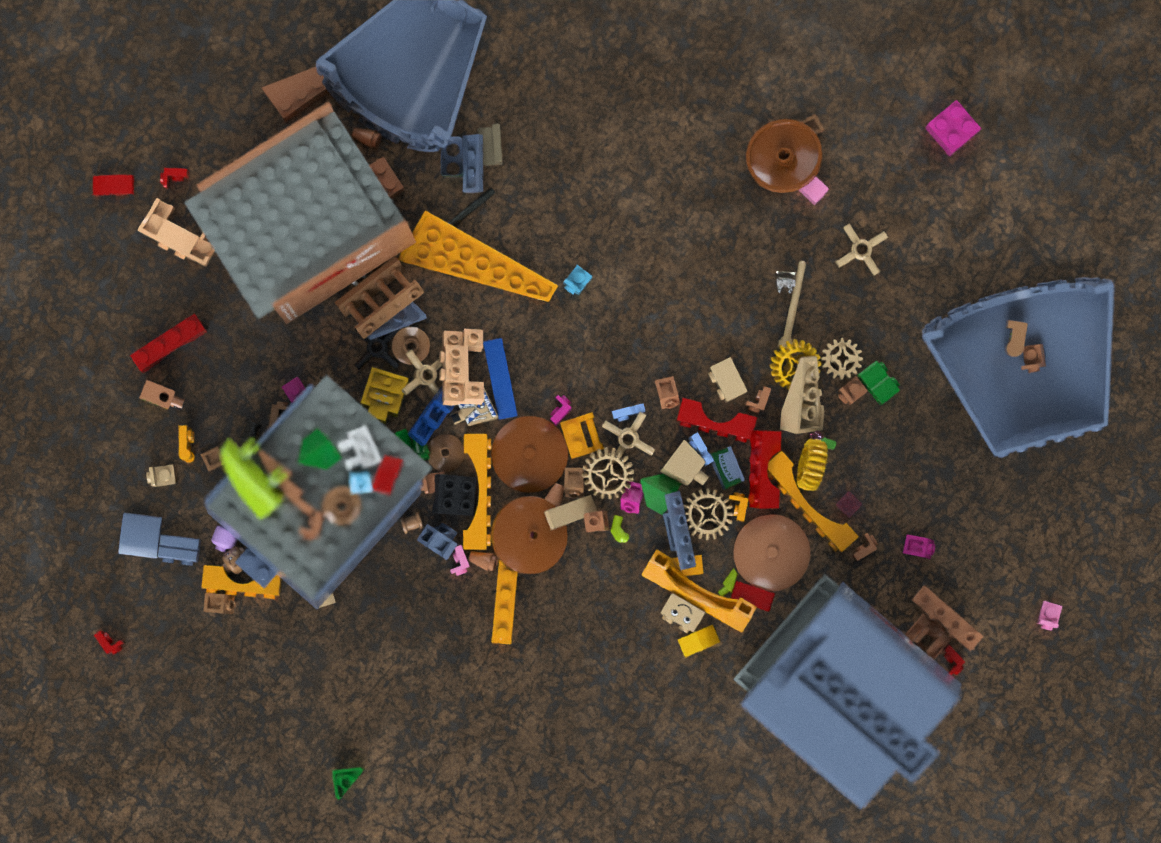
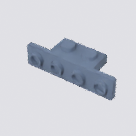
(678, 530)

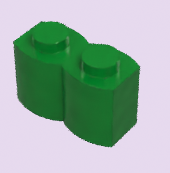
(878, 382)

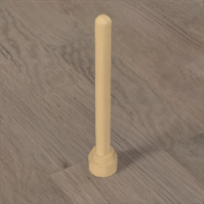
(793, 305)

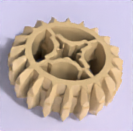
(616, 474)
(717, 500)

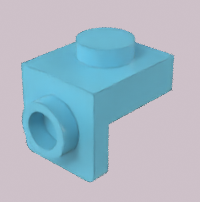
(360, 481)

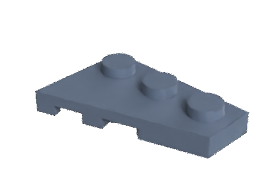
(407, 316)

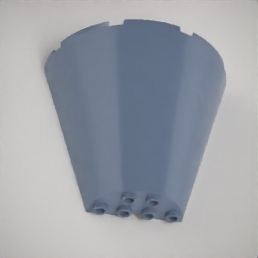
(407, 69)

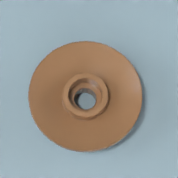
(404, 338)
(455, 457)
(337, 497)

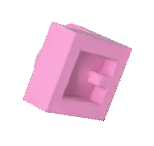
(460, 557)
(1049, 615)

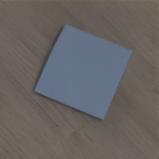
(140, 535)

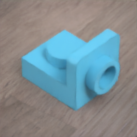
(577, 280)

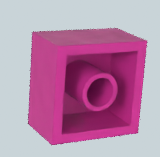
(953, 128)

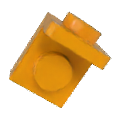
(740, 510)

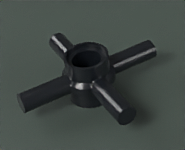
(383, 353)

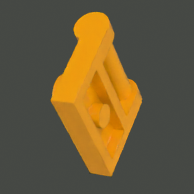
(186, 437)
(575, 438)

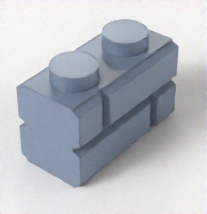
(179, 548)

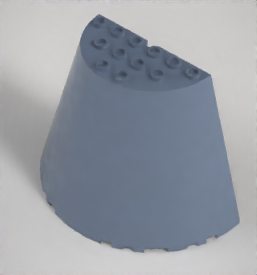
(1023, 407)

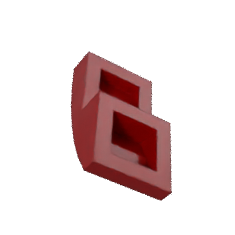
(113, 185)
(387, 474)
(758, 597)

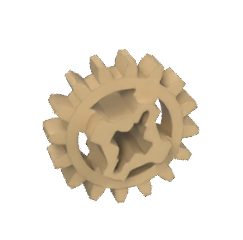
(833, 358)

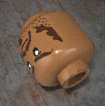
(230, 557)

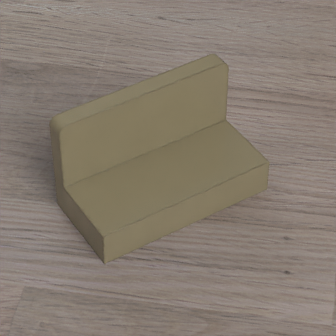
(491, 145)

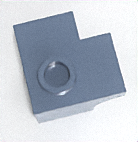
(439, 539)

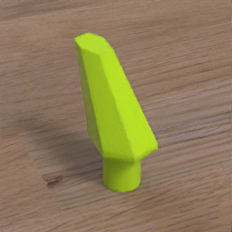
(729, 583)

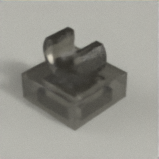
(785, 279)

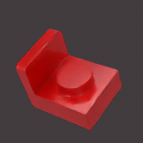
(176, 174)
(105, 641)
(952, 656)

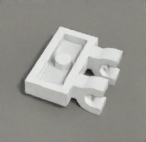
(363, 447)

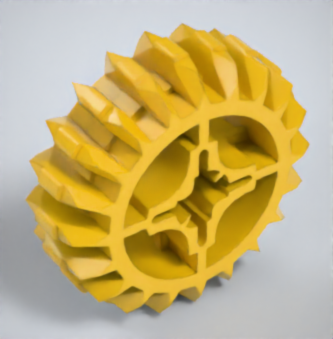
(789, 370)
(812, 464)

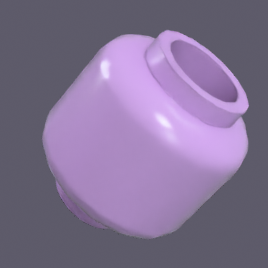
(223, 539)

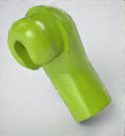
(617, 531)

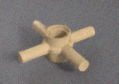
(868, 244)
(418, 374)
(633, 431)

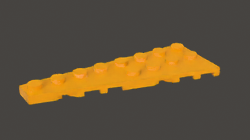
(460, 255)

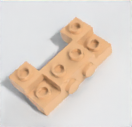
(173, 236)
(455, 367)

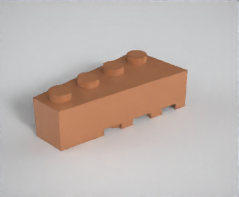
(295, 92)

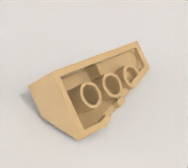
(802, 406)

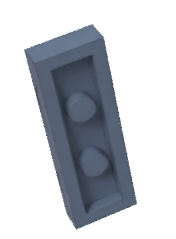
(473, 163)

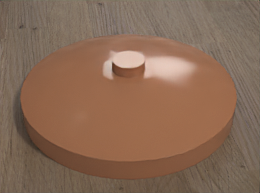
(771, 552)

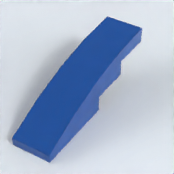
(500, 378)
(430, 419)

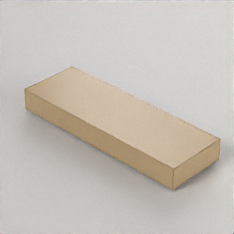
(570, 512)

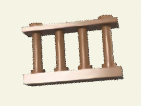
(372, 285)

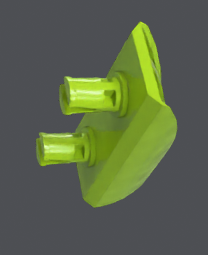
(250, 482)

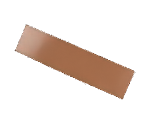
(288, 488)

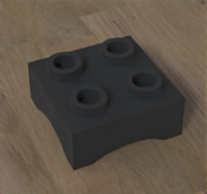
(454, 495)

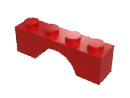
(159, 348)
(692, 414)
(763, 446)

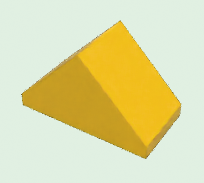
(698, 641)

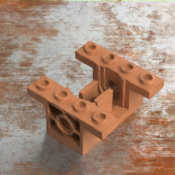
(940, 625)

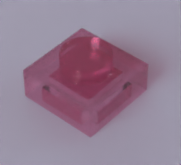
(848, 504)

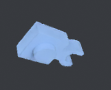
(624, 413)
(699, 446)

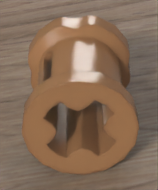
(411, 522)

